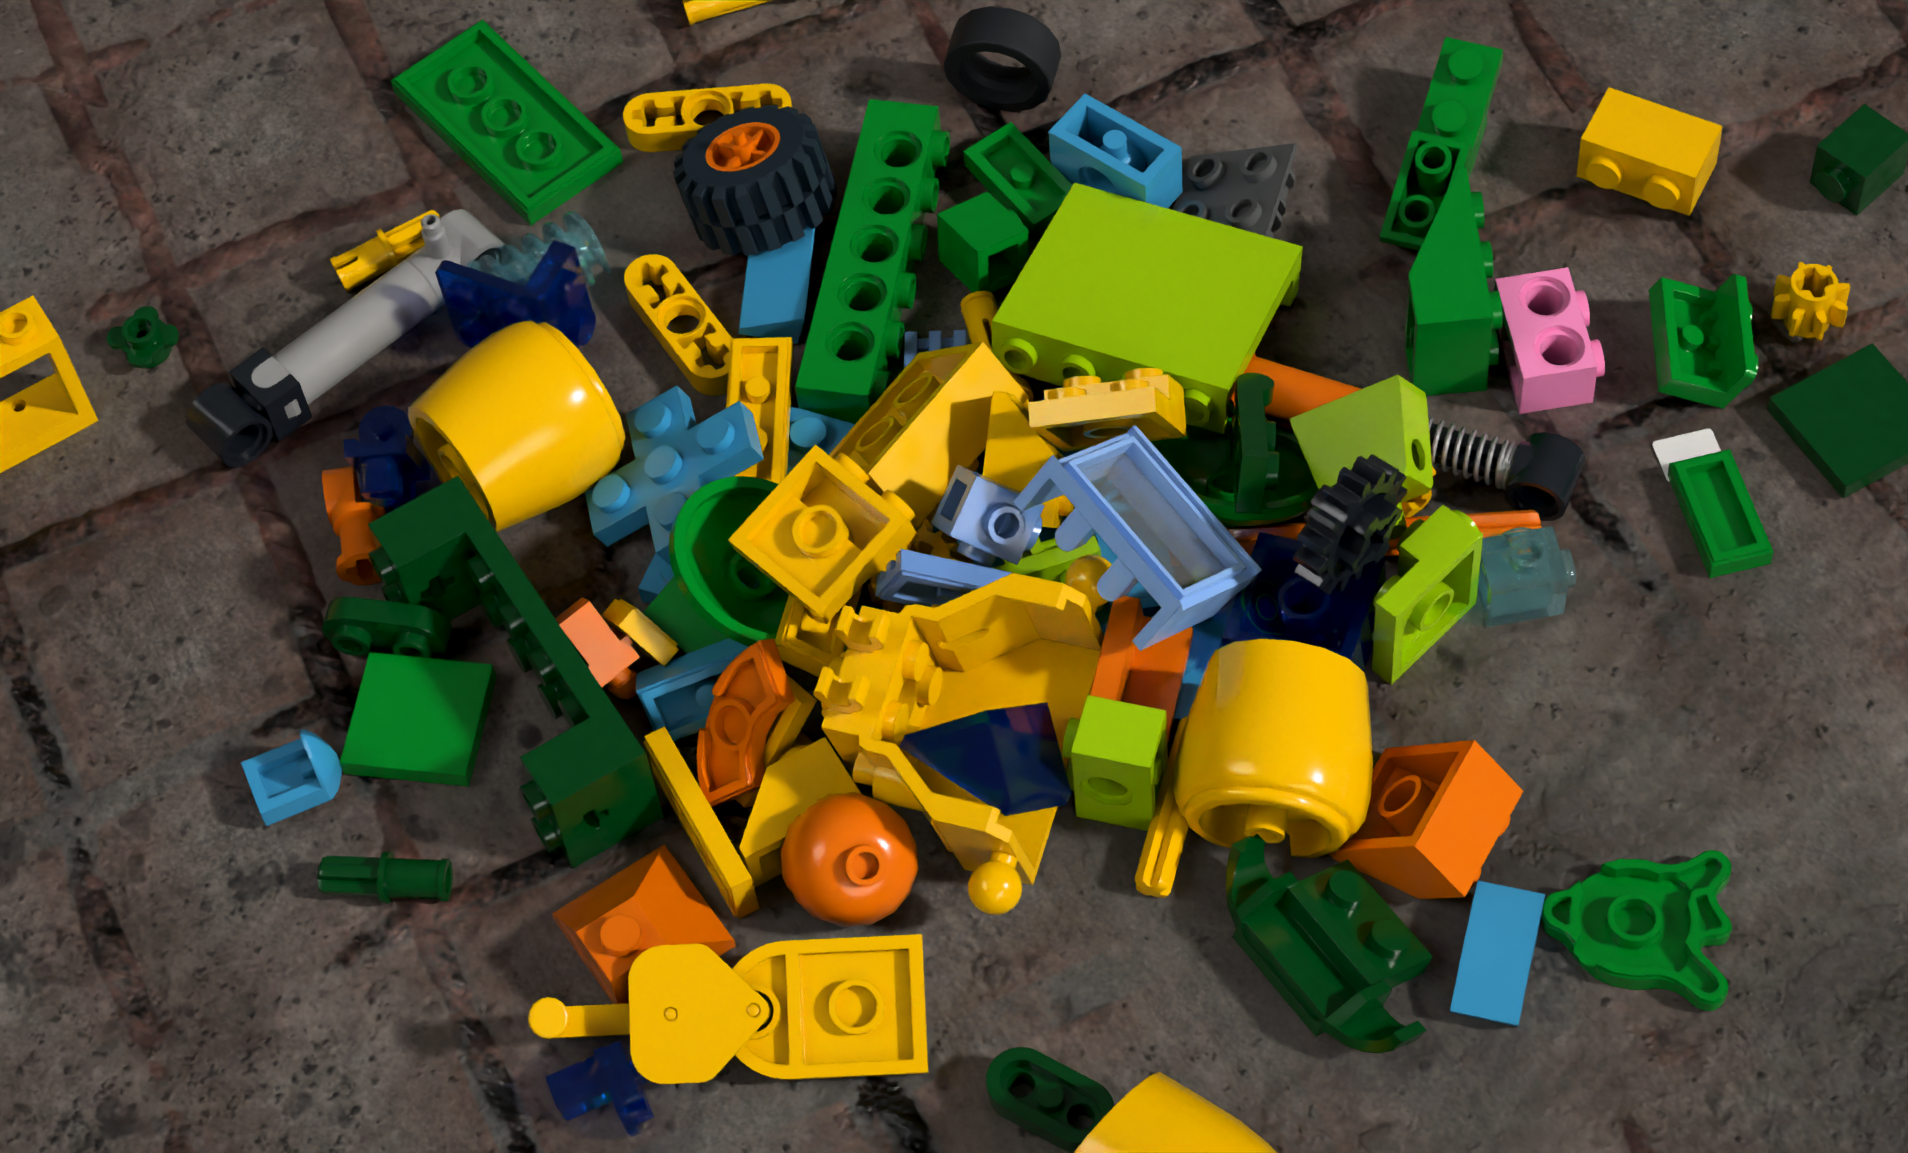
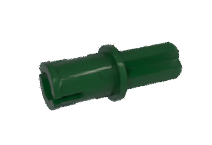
(385, 877)

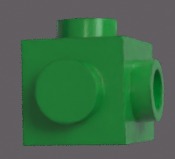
(982, 243)

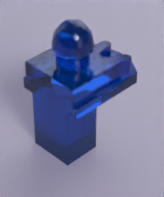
(600, 1080)

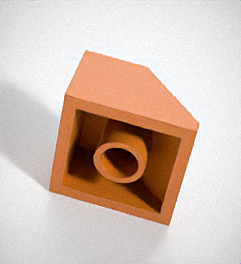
(1432, 818)

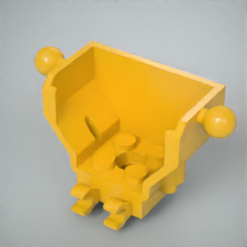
(939, 663)

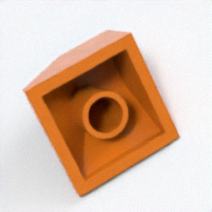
(634, 911)

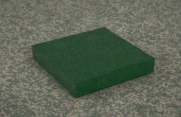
(1849, 419)

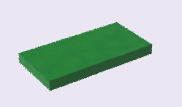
(507, 122)

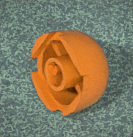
(849, 859)

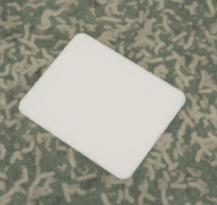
(1684, 447)

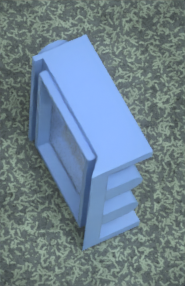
(1151, 525)

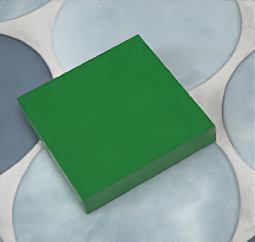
(418, 719)

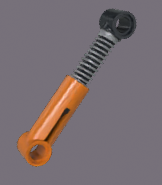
(1533, 473)

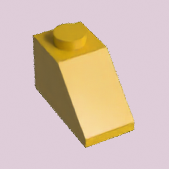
(1017, 453)
(785, 792)

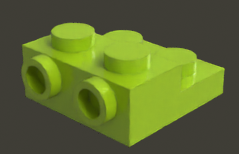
(1429, 593)

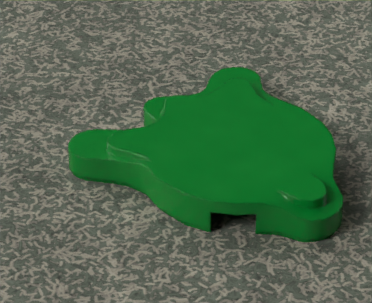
(1647, 924)

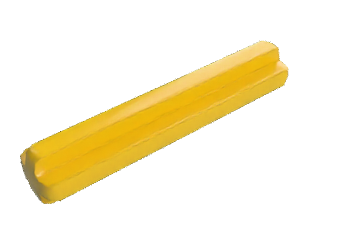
(1164, 836)

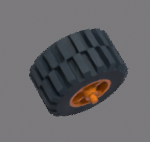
(755, 179)

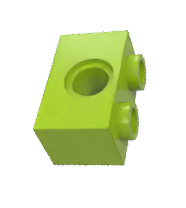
(1116, 761)

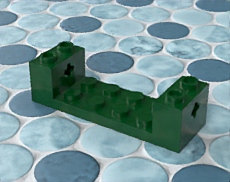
(588, 781)

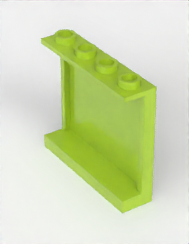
(1145, 289)

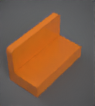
(1144, 676)

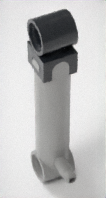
(276, 390)

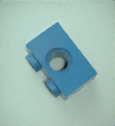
(1115, 154)

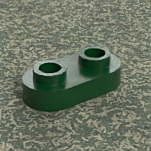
(386, 628)
(1056, 1096)

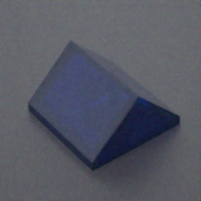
(998, 756)

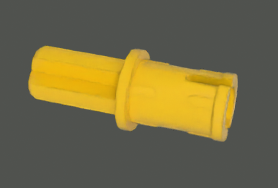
(379, 253)

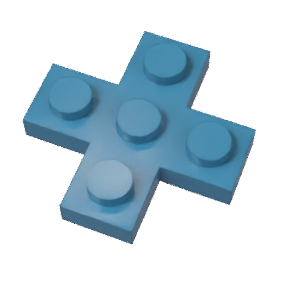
(670, 465)

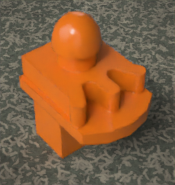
(601, 647)

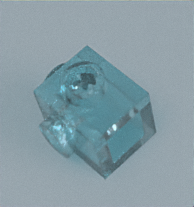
(1524, 576)

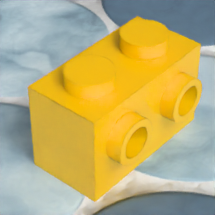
(1648, 151)

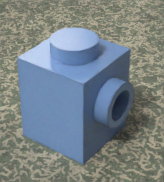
(986, 518)

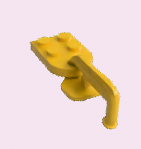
(835, 1004)

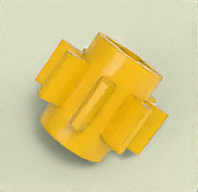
(1810, 300)

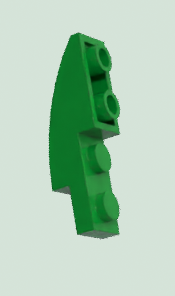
(1444, 139)

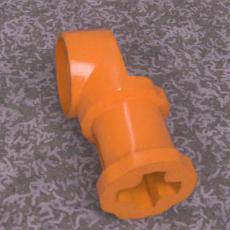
(350, 523)

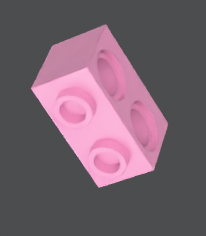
(1548, 327)

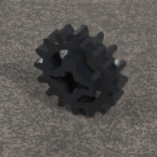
(1350, 524)

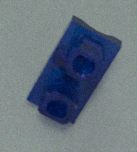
(387, 458)

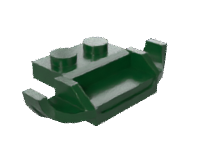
(1325, 946)

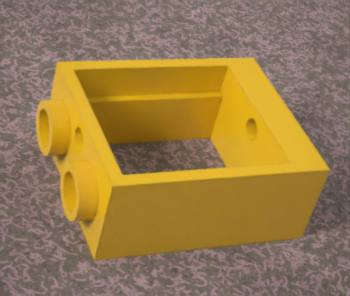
(48, 408)

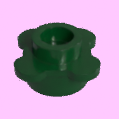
(147, 350)

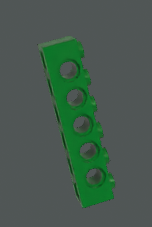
(873, 260)

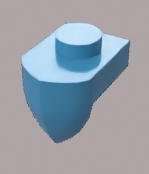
(293, 777)

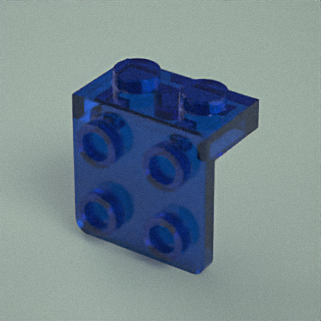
(486, 303)

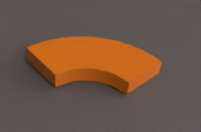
(738, 721)

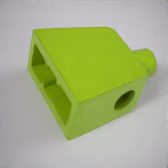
(1376, 420)

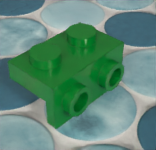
(1703, 340)

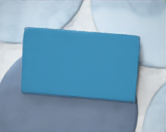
(777, 290)
(681, 691)

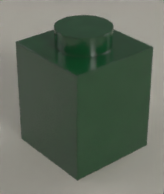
(1860, 159)

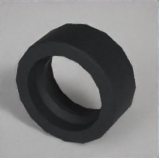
(1009, 34)

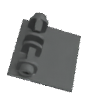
(1240, 187)

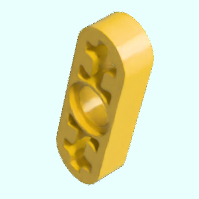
(689, 103)
(679, 301)

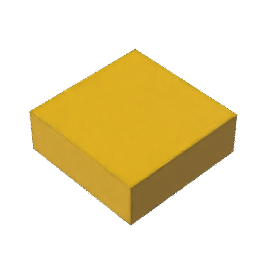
(641, 631)

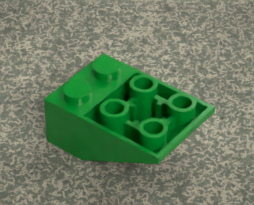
(1449, 301)

